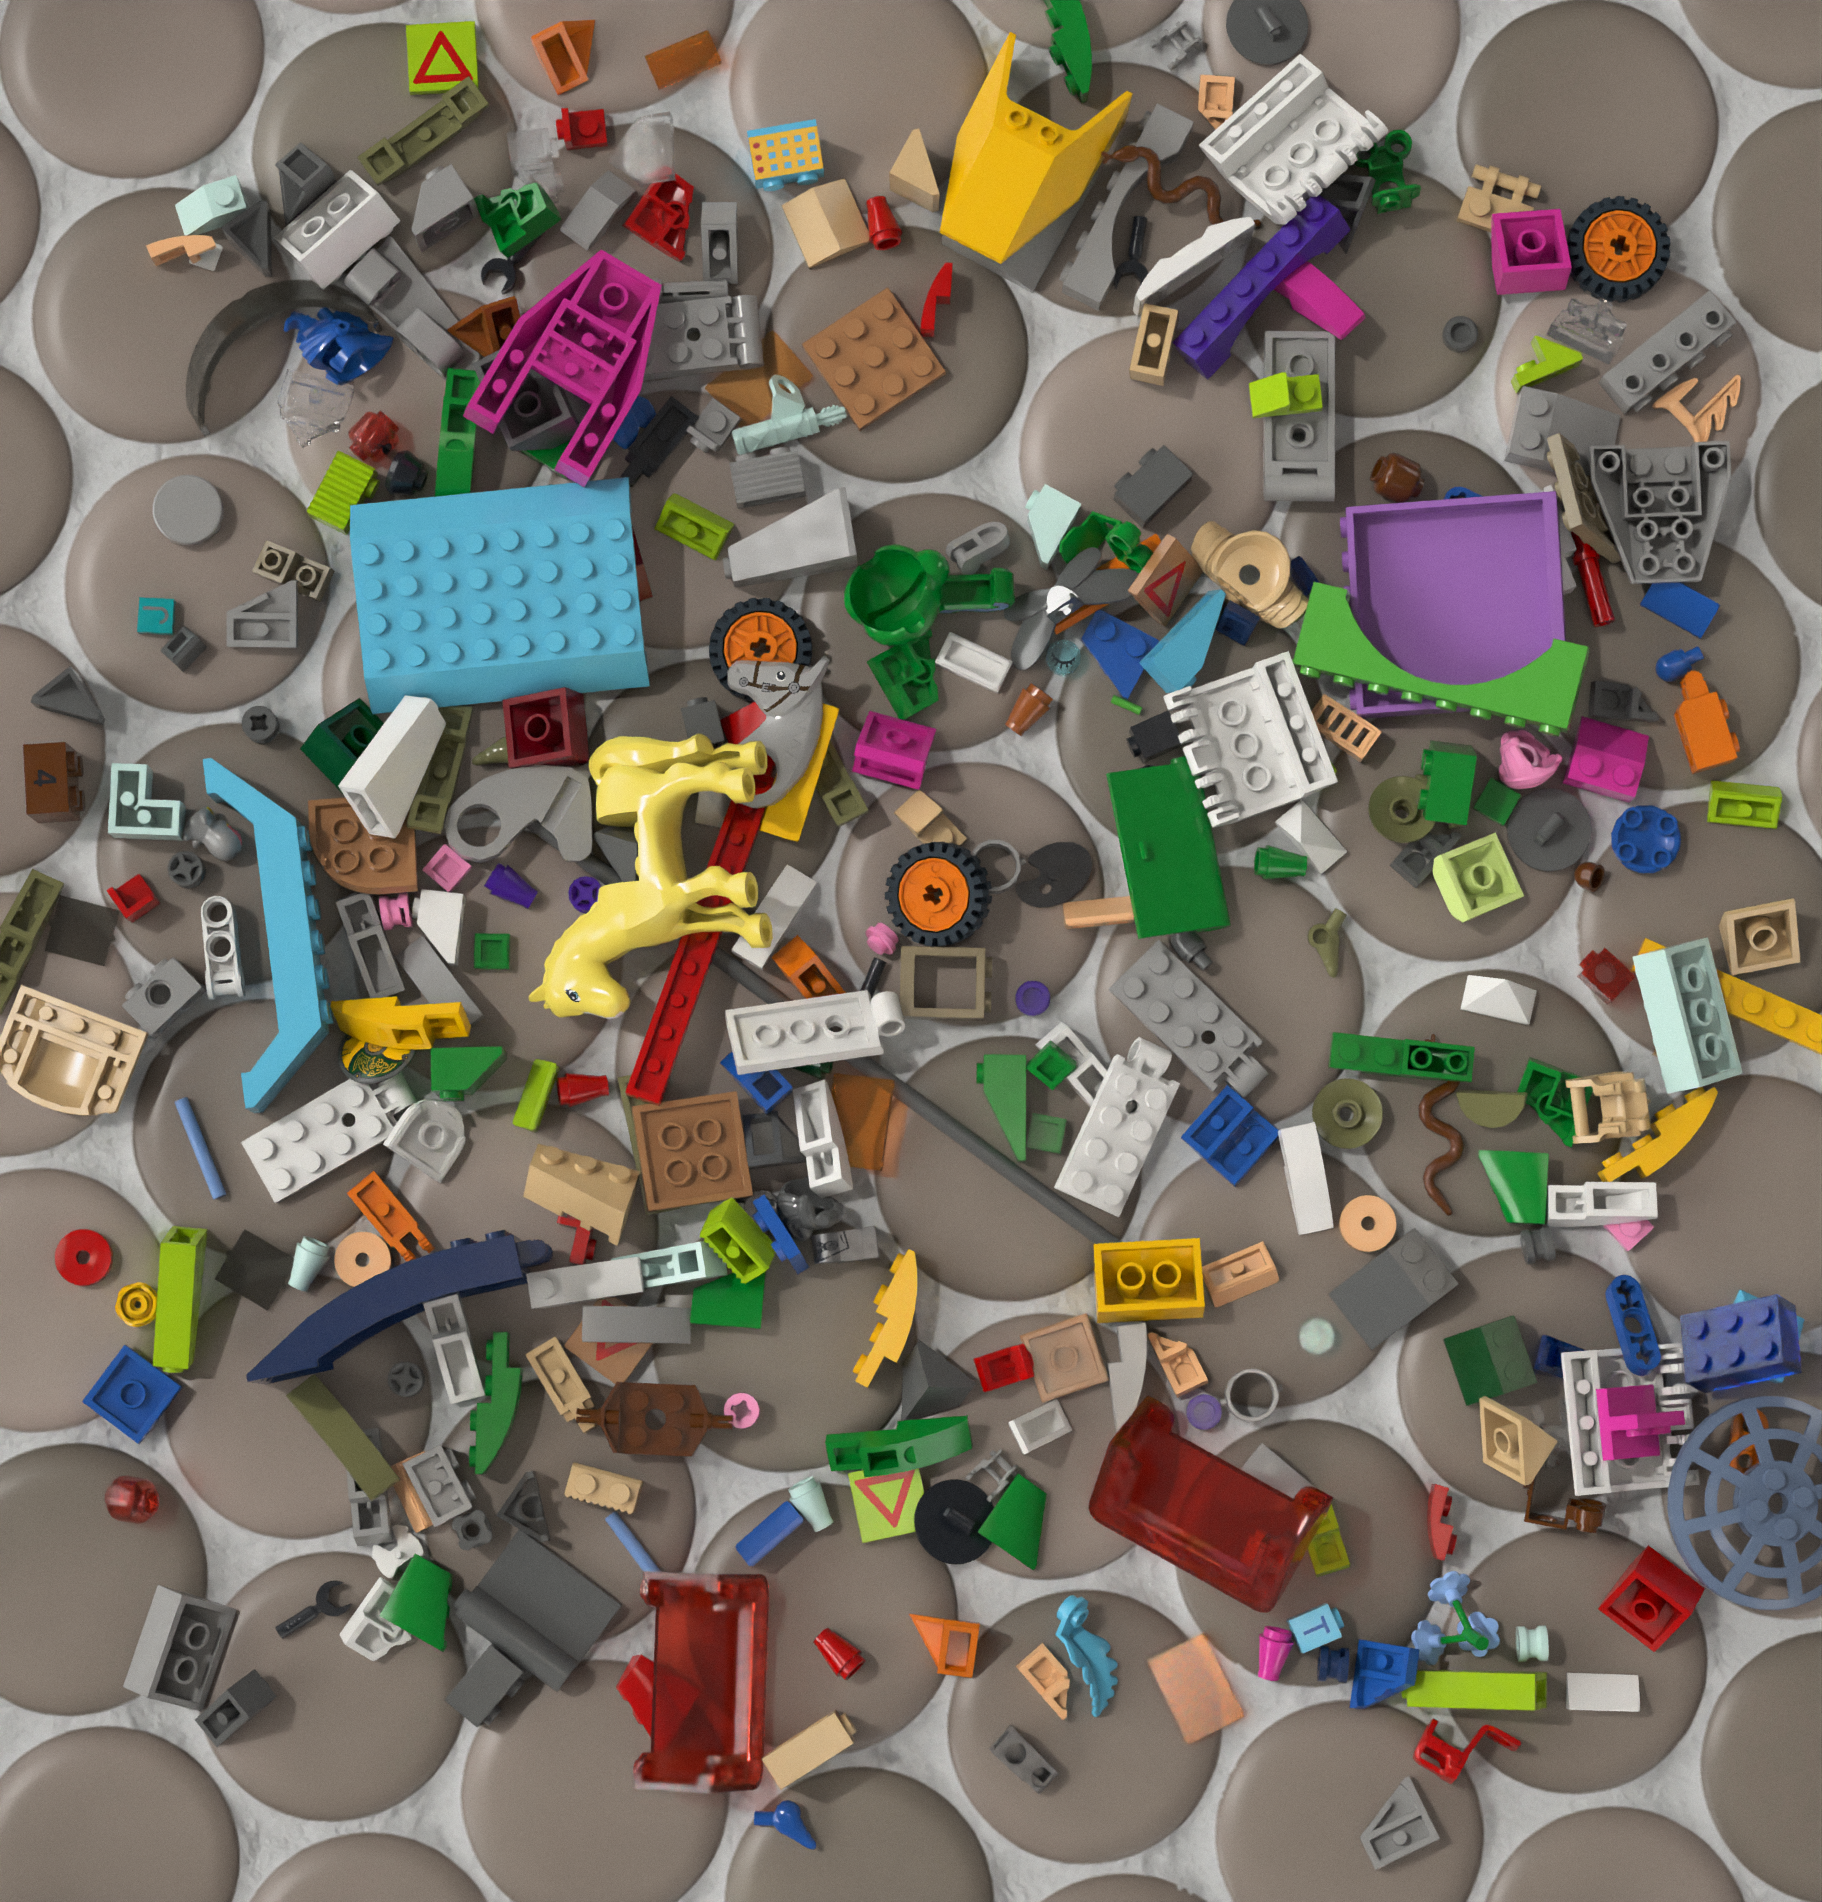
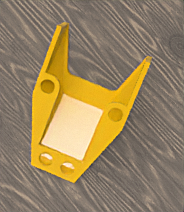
(1019, 168)

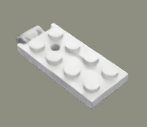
(799, 1030)
(317, 1141)
(1116, 1142)

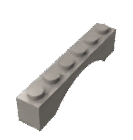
(1094, 269)

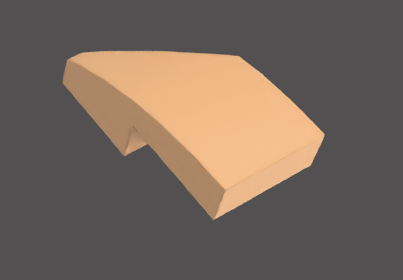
(1047, 1678)

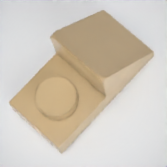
(927, 821)

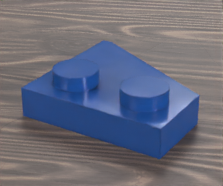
(1118, 649)
(784, 1244)
(1382, 1672)

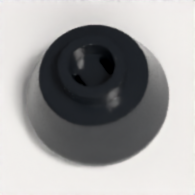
(406, 474)

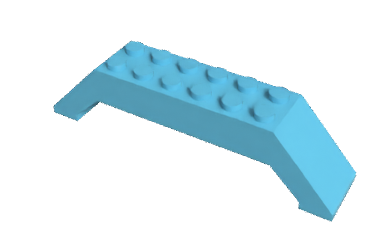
(291, 934)

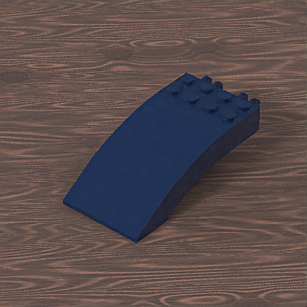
(396, 1296)

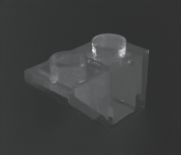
(533, 162)

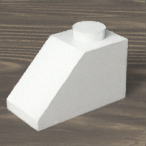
(441, 919)

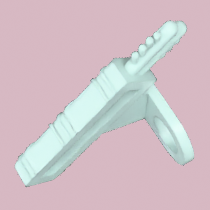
(787, 420)

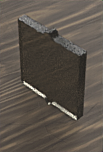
(82, 930)
(255, 1269)

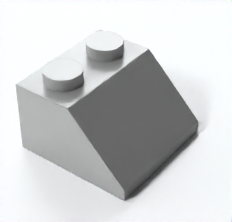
(442, 207)

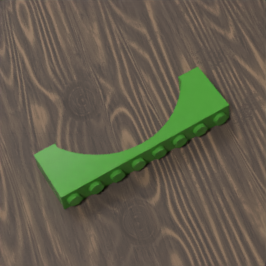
(1537, 694)

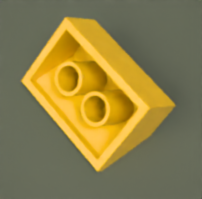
(1148, 1280)

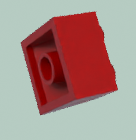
(1652, 1599)

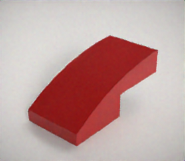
(938, 294)

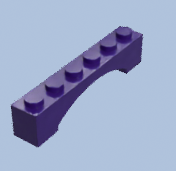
(1210, 336)

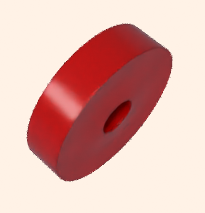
(67, 1257)

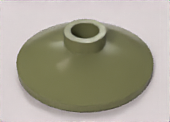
(1393, 795)
(1360, 1100)

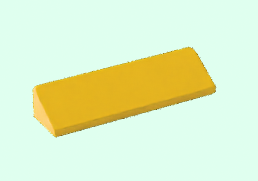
(789, 814)

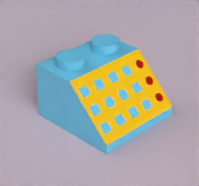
(785, 155)

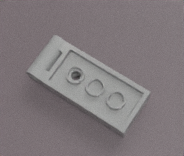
(727, 339)
(1307, 467)

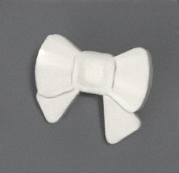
(407, 1546)

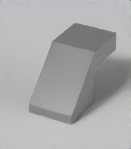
(596, 209)

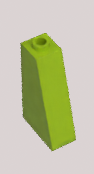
(178, 1297)
(1478, 1689)

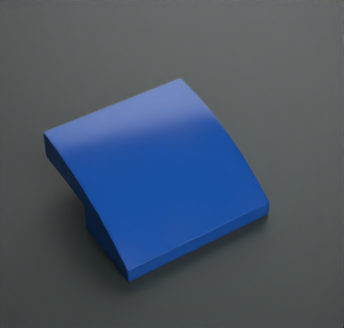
(1230, 1135)

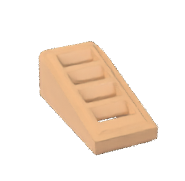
(1349, 717)

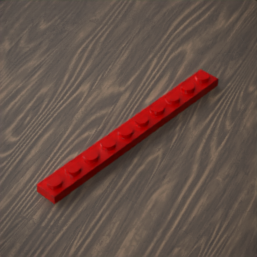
(693, 959)

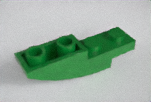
(1071, 44)
(457, 435)
(1401, 1057)
(495, 1419)
(902, 1449)

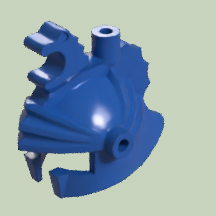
(338, 344)

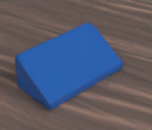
(1681, 606)
(769, 1533)

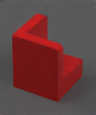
(134, 898)

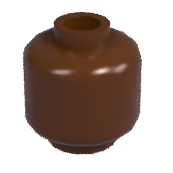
(1397, 478)

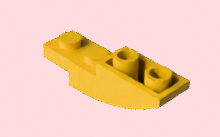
(397, 1026)
(1672, 1131)
(898, 1306)

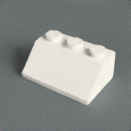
(337, 229)

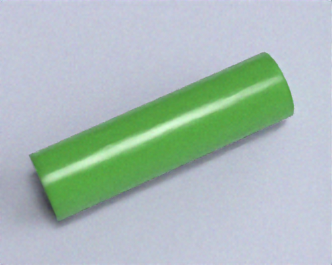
(1126, 704)

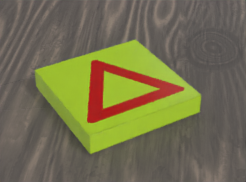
(441, 56)
(885, 1503)

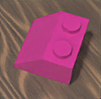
(1529, 252)
(1606, 760)

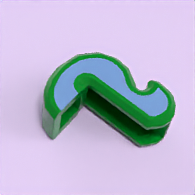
(978, 592)

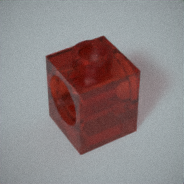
(1620, 975)

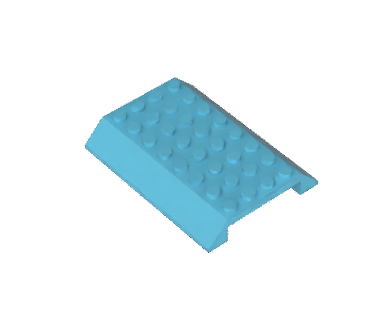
(498, 594)

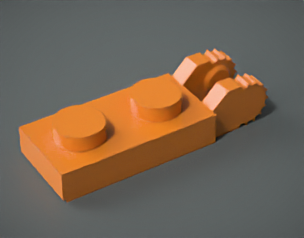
(388, 1214)

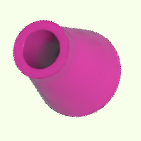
(1273, 1651)

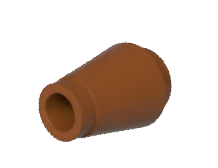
(1028, 709)

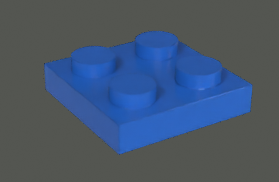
(132, 1394)

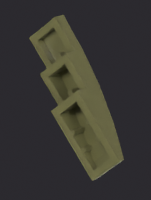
(24, 928)

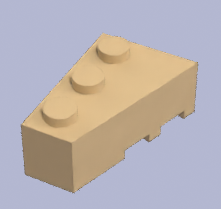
(582, 1187)

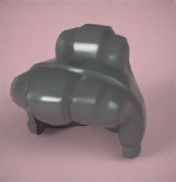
(805, 1211)

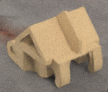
(1622, 1106)

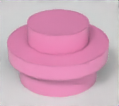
(881, 939)

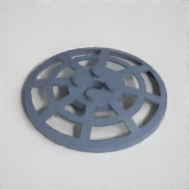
(1751, 1502)

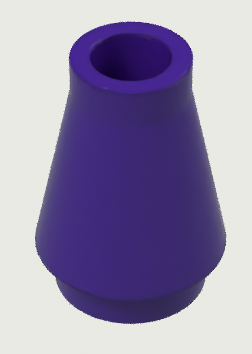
(509, 885)

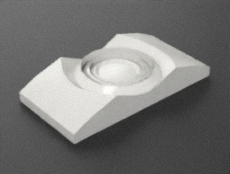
(1193, 260)

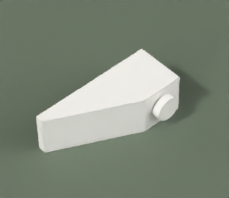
(585, 1283)

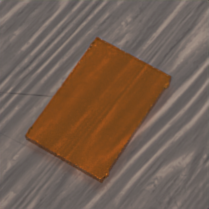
(749, 391)
(864, 1117)
(1195, 1688)

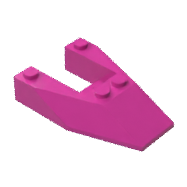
(587, 339)

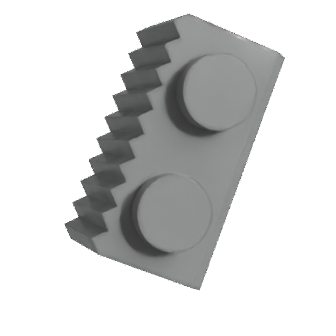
(767, 477)

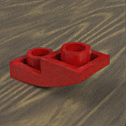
(1440, 1534)

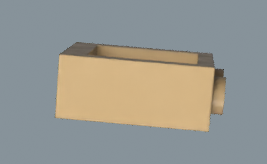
(809, 1748)

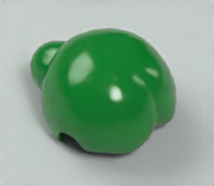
(897, 593)

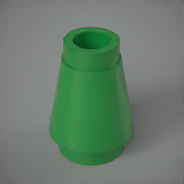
(1278, 863)

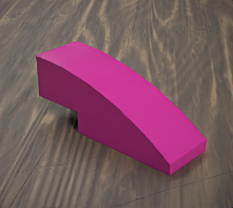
(1320, 300)

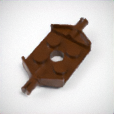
(626, 1412)

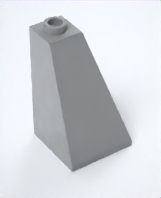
(798, 545)

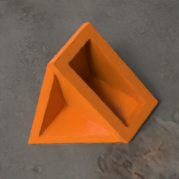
(565, 52)
(950, 1643)

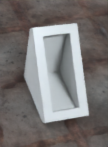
(1040, 1426)

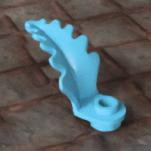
(1087, 1651)

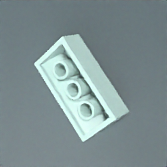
(1687, 1015)

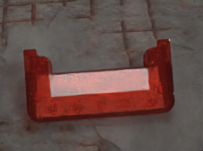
(1203, 1510)
(706, 1682)

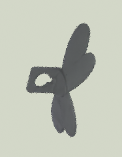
(1045, 608)

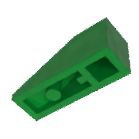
(1005, 1091)

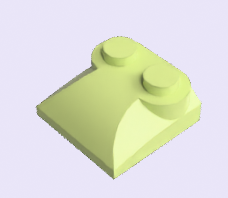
(1476, 878)

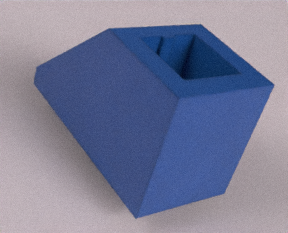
(764, 1087)

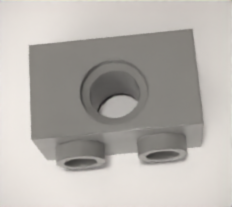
(183, 991)

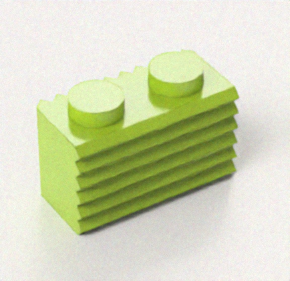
(344, 485)
(738, 1240)

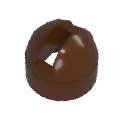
(1589, 876)

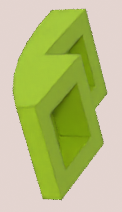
(1327, 1548)

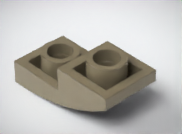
(284, 565)

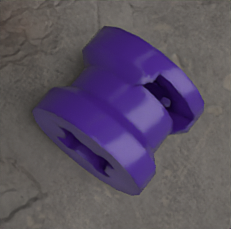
(584, 889)

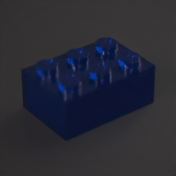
(1740, 1344)

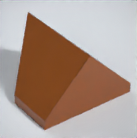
(488, 326)

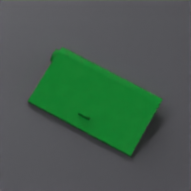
(1168, 850)

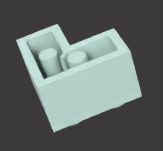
(134, 813)

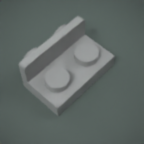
(438, 1484)

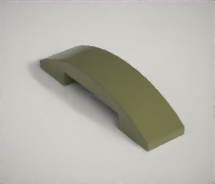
(425, 134)
(442, 774)
(838, 790)
(343, 1437)

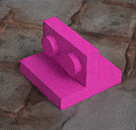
(893, 750)
(1631, 1423)

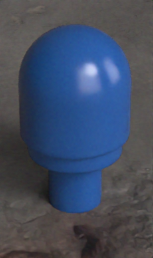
(1677, 663)

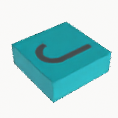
(156, 616)

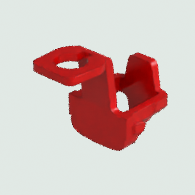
(1450, 1758)

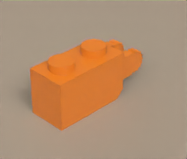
(1704, 726)

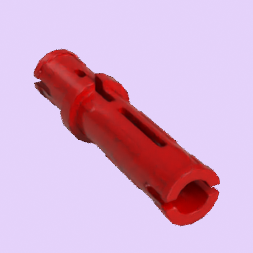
(1593, 582)

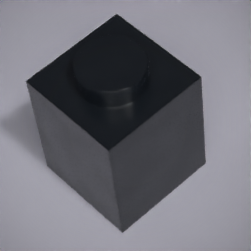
(1153, 737)

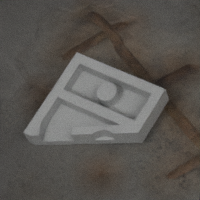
(266, 620)
(1398, 1827)

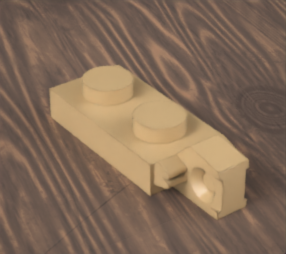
(561, 1381)

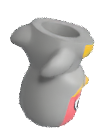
(217, 836)

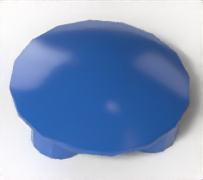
(1646, 838)

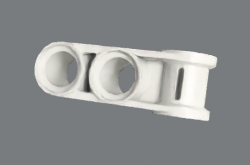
(229, 966)

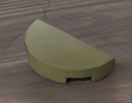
(1491, 1107)

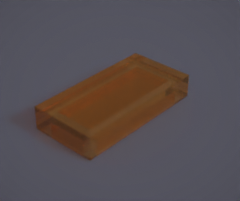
(683, 59)

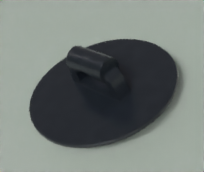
(950, 1520)

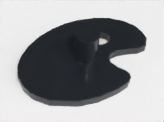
(1063, 867)

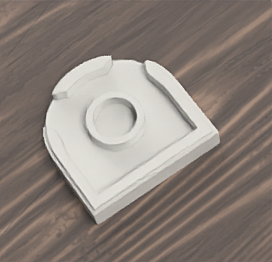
(429, 1137)

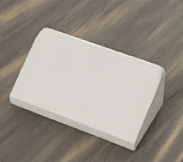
(1602, 1692)

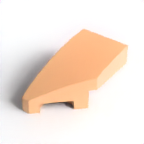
(1216, 98)
(177, 246)
(1178, 1364)

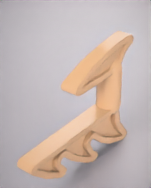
(1700, 424)

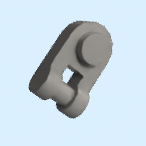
(978, 546)

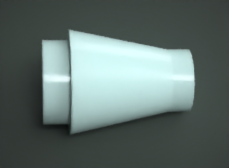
(308, 1262)
(811, 1503)

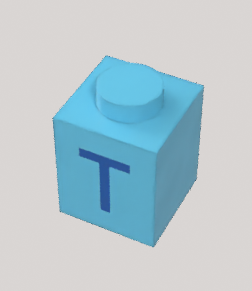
(1315, 1627)

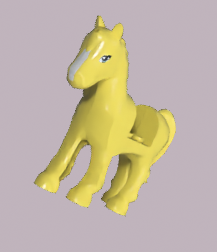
(646, 788)

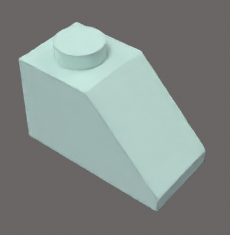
(211, 206)
(1050, 521)

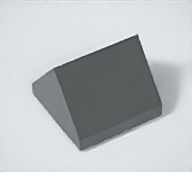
(183, 648)

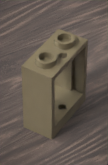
(907, 974)

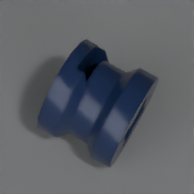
(1333, 1664)

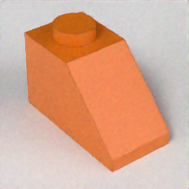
(806, 970)

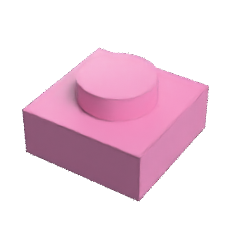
(447, 868)
(1629, 1233)

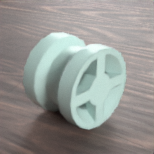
(1532, 1643)

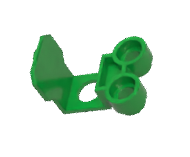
(1387, 166)
(1121, 539)

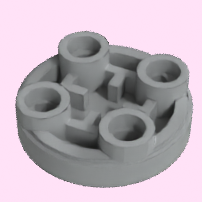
(188, 510)

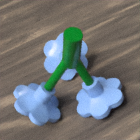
(1475, 1632)

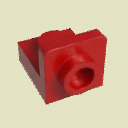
(582, 129)

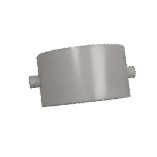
(1018, 861)
(1275, 1395)

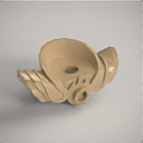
(1225, 554)

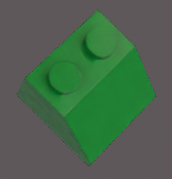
(463, 1070)

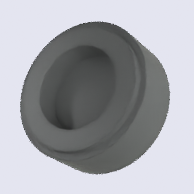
(1460, 334)

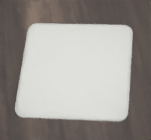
(209, 258)

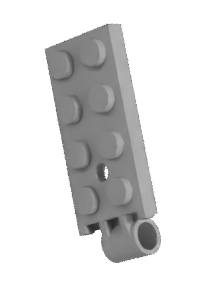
(1180, 1010)

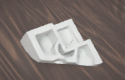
(367, 1630)

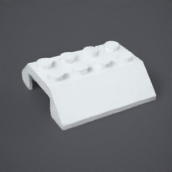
(1290, 141)
(1252, 740)
(1607, 1369)

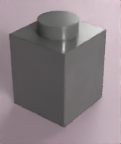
(703, 718)

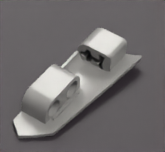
(411, 306)

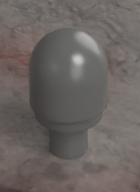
(1191, 948)

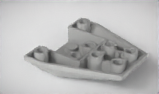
(1662, 506)

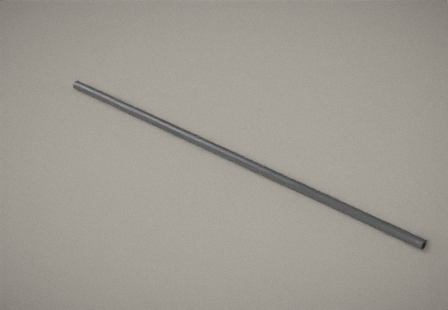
(901, 1091)

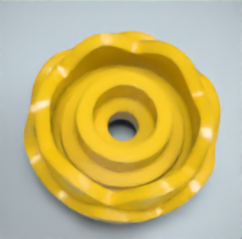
(126, 1302)

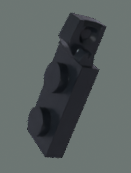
(658, 440)

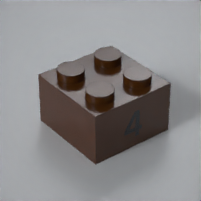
(52, 782)

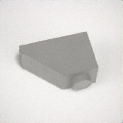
(720, 241)

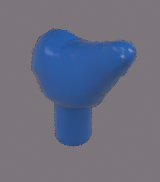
(788, 1822)

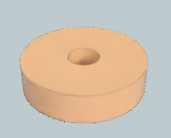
(1379, 1212)
(354, 1245)

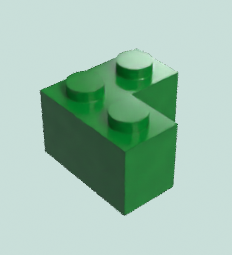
(1449, 783)

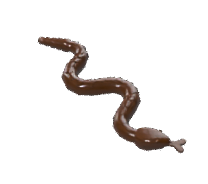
(1131, 153)
(1445, 1130)

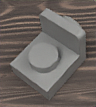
(713, 426)

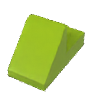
(1553, 361)
(1285, 395)

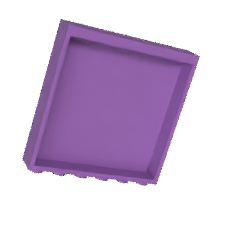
(1454, 589)

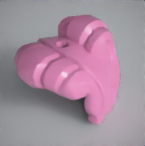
(1525, 760)

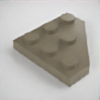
(1579, 499)

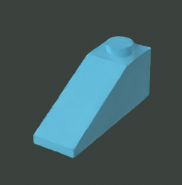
(1185, 646)

